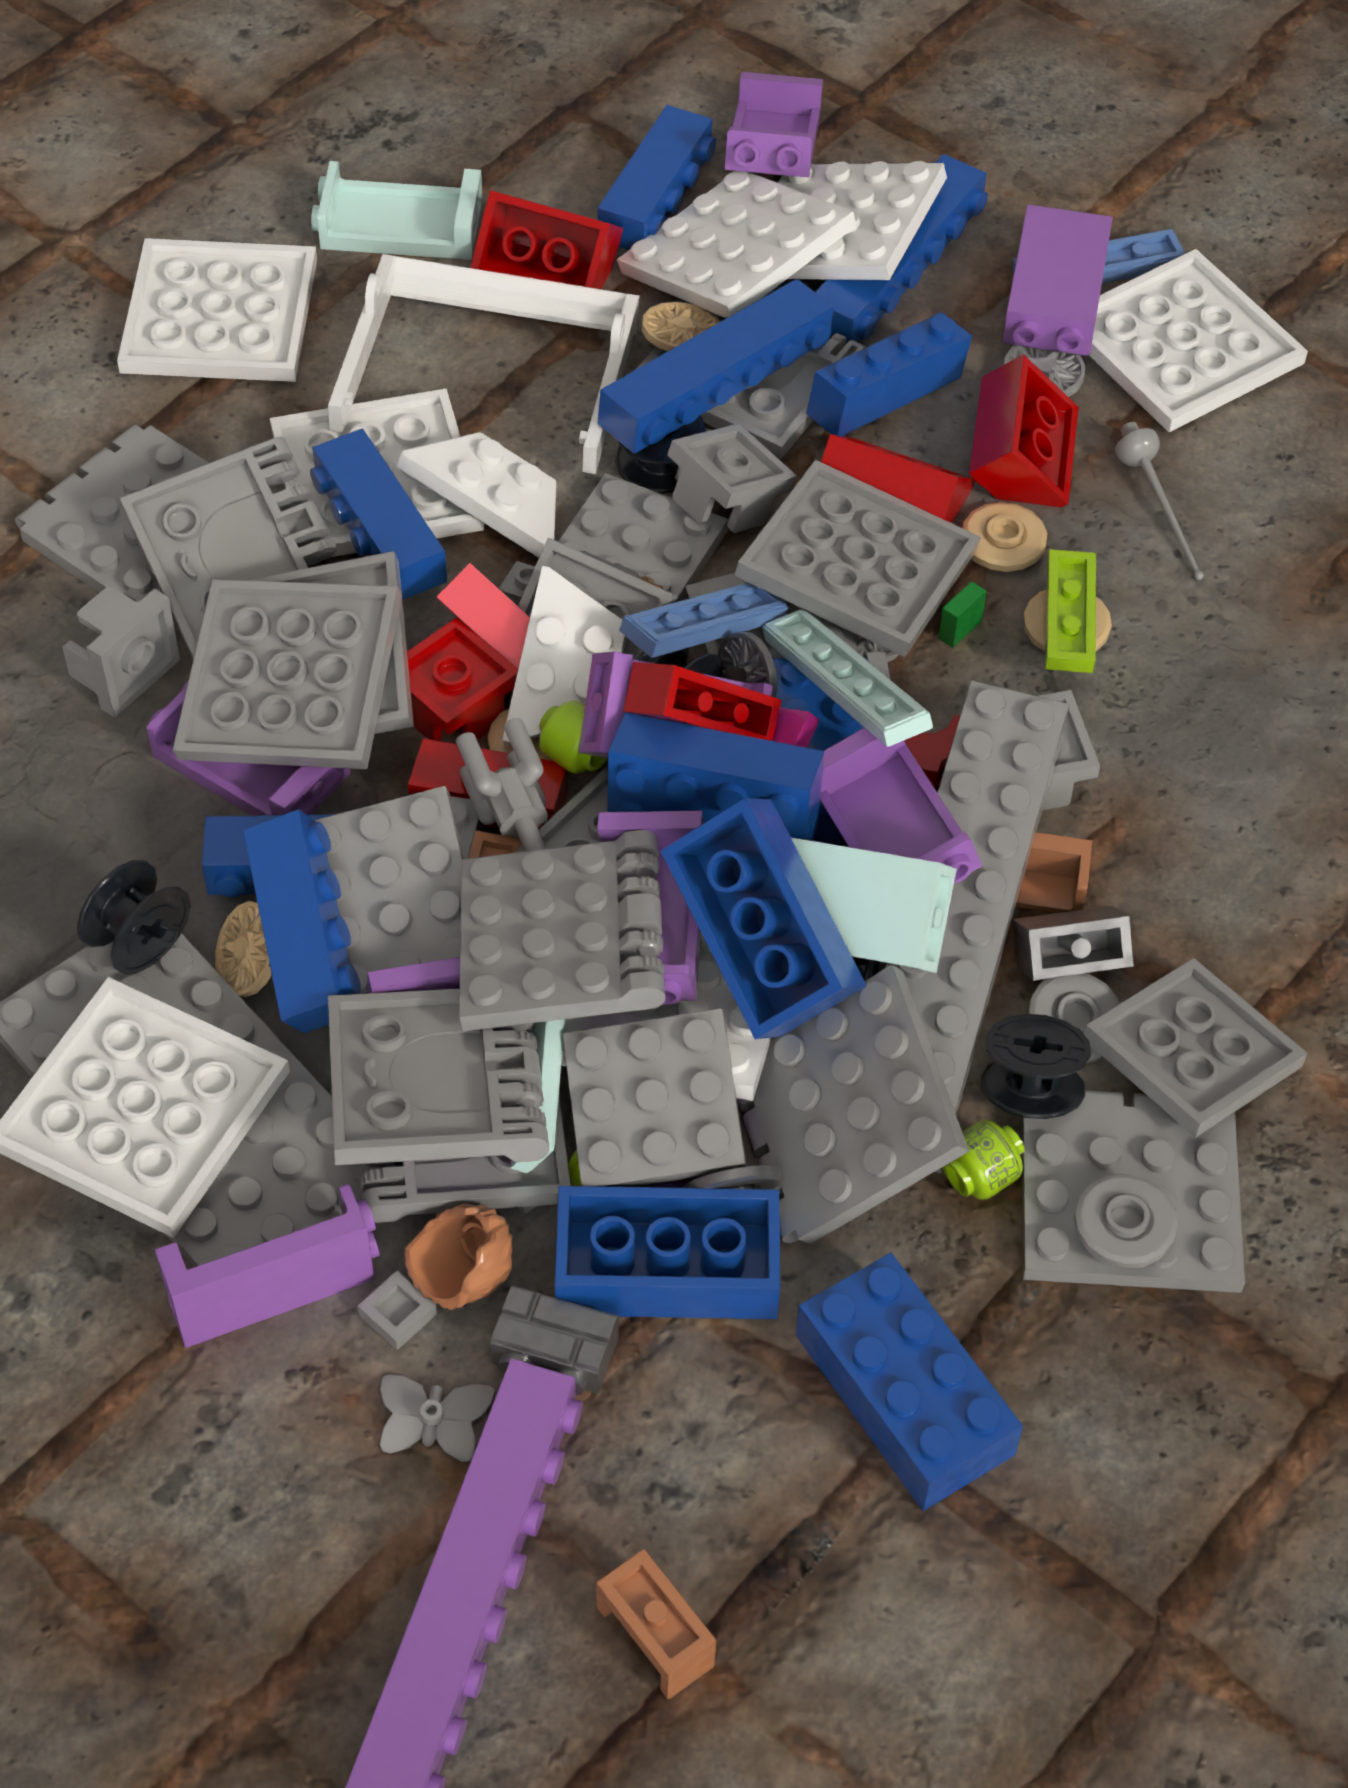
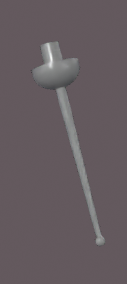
(1138, 449)

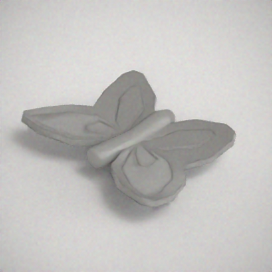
(432, 1419)

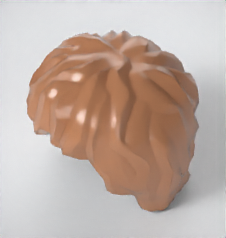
(460, 1255)

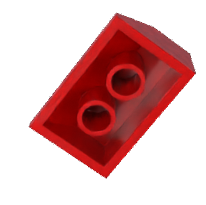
(544, 243)
(1024, 436)
(904, 477)

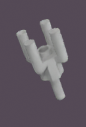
(511, 793)

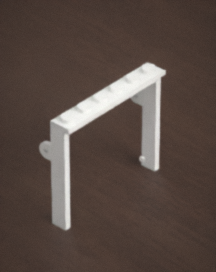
(491, 293)

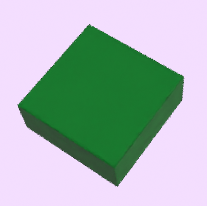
(962, 614)

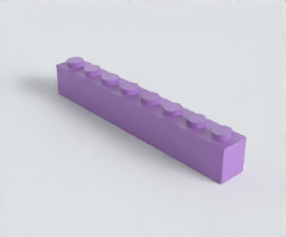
(468, 1581)

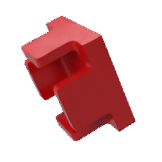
(457, 682)

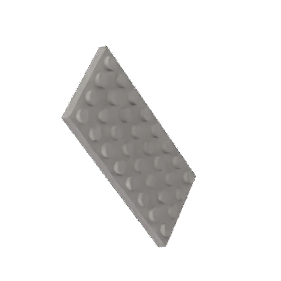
(285, 1164)

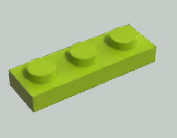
(1071, 611)

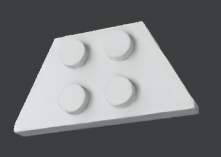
(489, 485)
(559, 649)

